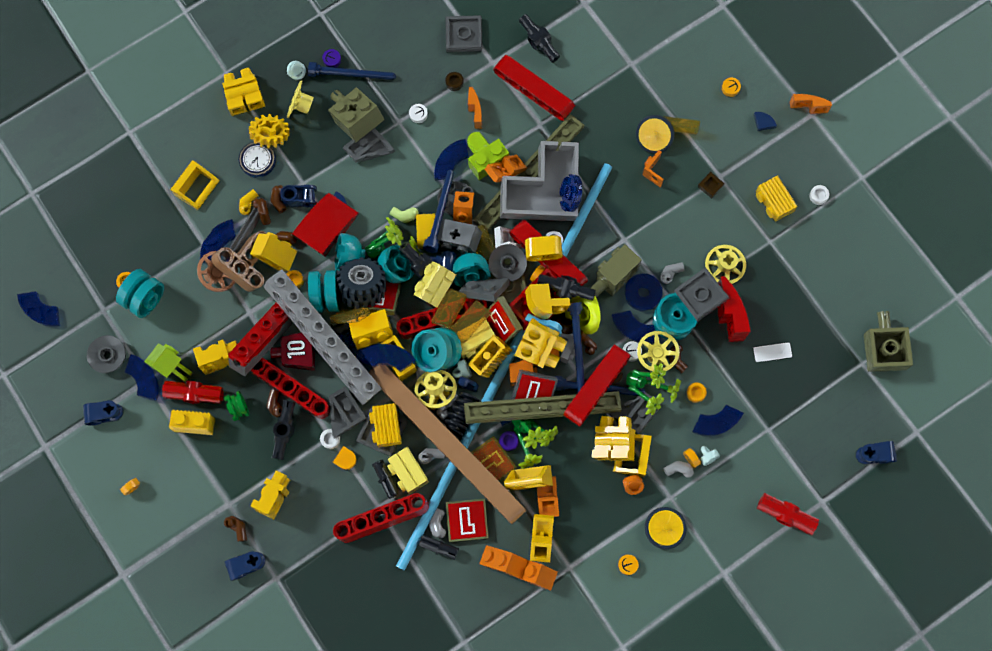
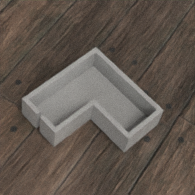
(539, 196)

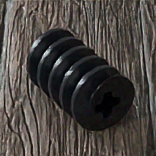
(458, 417)

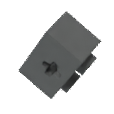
(459, 236)

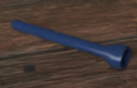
(315, 69)
(431, 243)
(575, 310)
(562, 384)

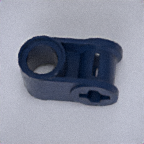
(300, 195)
(99, 413)
(879, 453)
(241, 565)

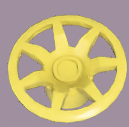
(300, 101)
(726, 262)
(657, 352)
(435, 386)

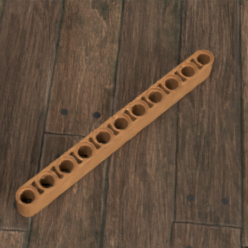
(448, 444)

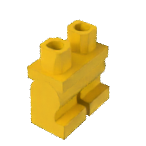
(242, 89)
(538, 343)
(214, 357)
(614, 442)
(272, 495)

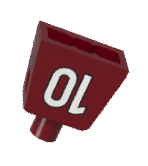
(295, 352)

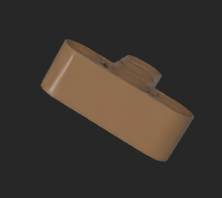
(244, 263)

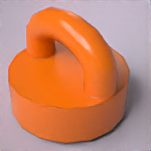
(633, 484)

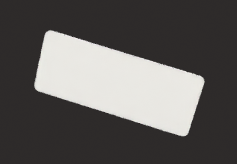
(772, 352)

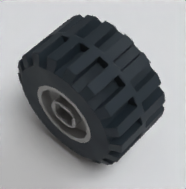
(361, 283)

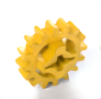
(269, 131)

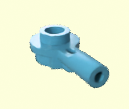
(549, 323)

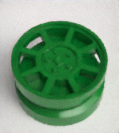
(236, 406)

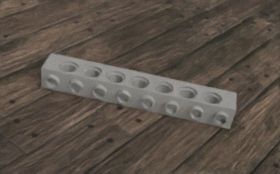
(322, 337)

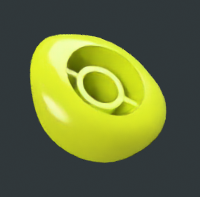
(589, 316)

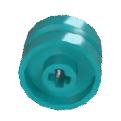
(324, 291)
(140, 293)
(673, 318)
(436, 349)

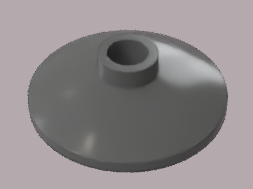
(501, 269)
(98, 350)

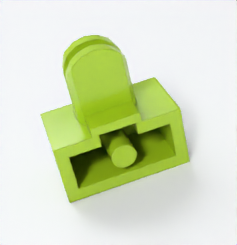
(484, 153)
(165, 360)

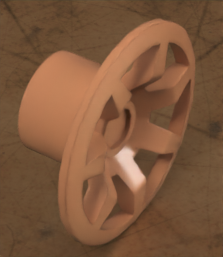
(212, 274)

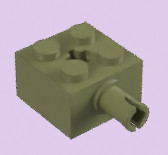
(355, 113)
(616, 271)
(894, 339)

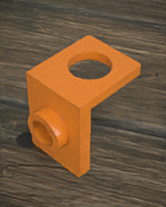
(648, 173)
(463, 210)

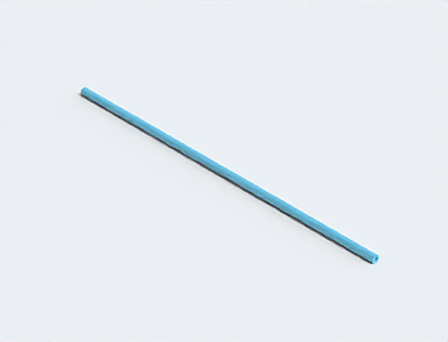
(497, 380)

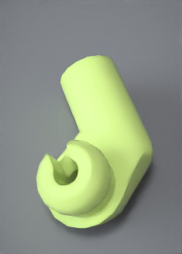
(404, 216)

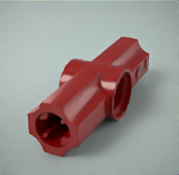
(192, 392)
(787, 514)

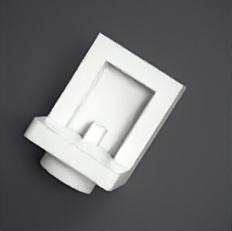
(503, 237)

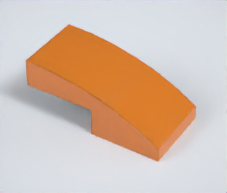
(815, 103)
(474, 106)
(509, 166)
(548, 499)

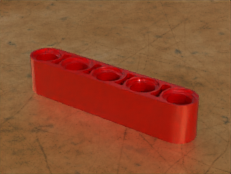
(534, 87)
(561, 266)
(413, 321)
(597, 385)
(297, 391)
(372, 515)

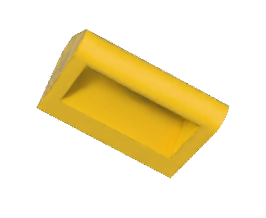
(187, 179)
(643, 458)
(529, 478)

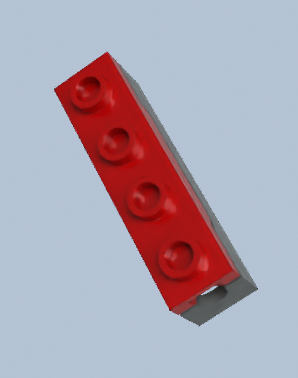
(259, 340)

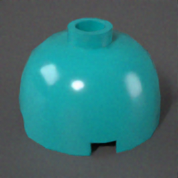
(347, 249)
(395, 265)
(470, 268)

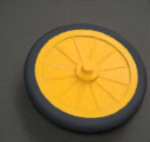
(655, 134)
(665, 528)

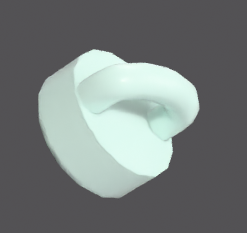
(296, 70)
(464, 370)
(709, 456)

